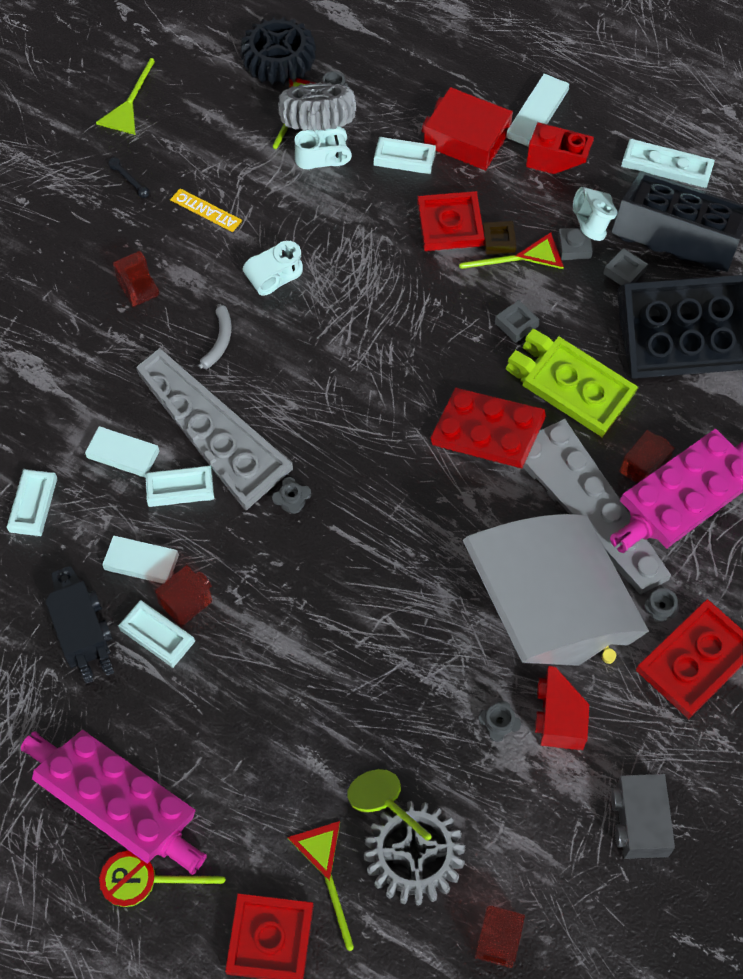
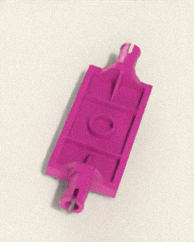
(682, 492)
(115, 797)

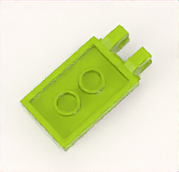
(572, 381)

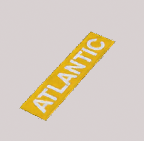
(206, 210)

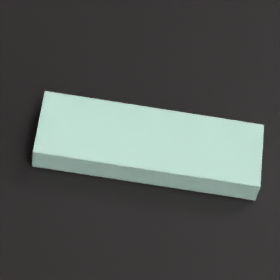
(538, 108)
(668, 163)

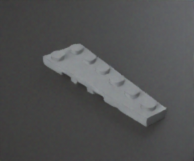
(227, 443)
(581, 489)

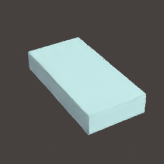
(404, 155)
(122, 451)
(179, 486)
(32, 502)
(140, 559)
(156, 633)

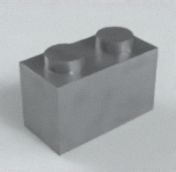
(643, 816)

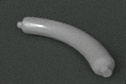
(222, 341)

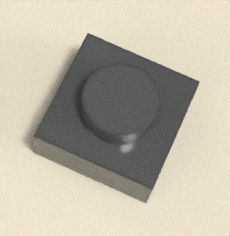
(574, 244)
(625, 268)
(516, 321)

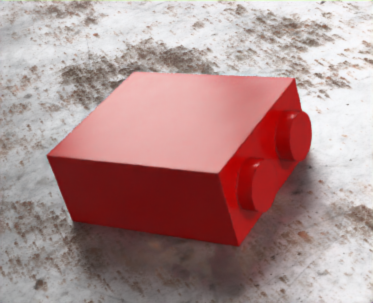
(467, 128)

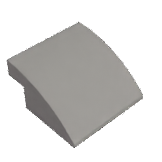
(555, 588)

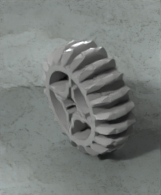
(317, 106)
(431, 851)

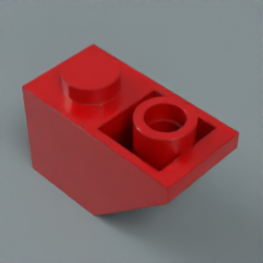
(557, 149)
(564, 713)

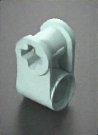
(319, 148)
(594, 212)
(271, 269)

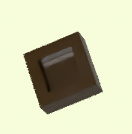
(499, 237)

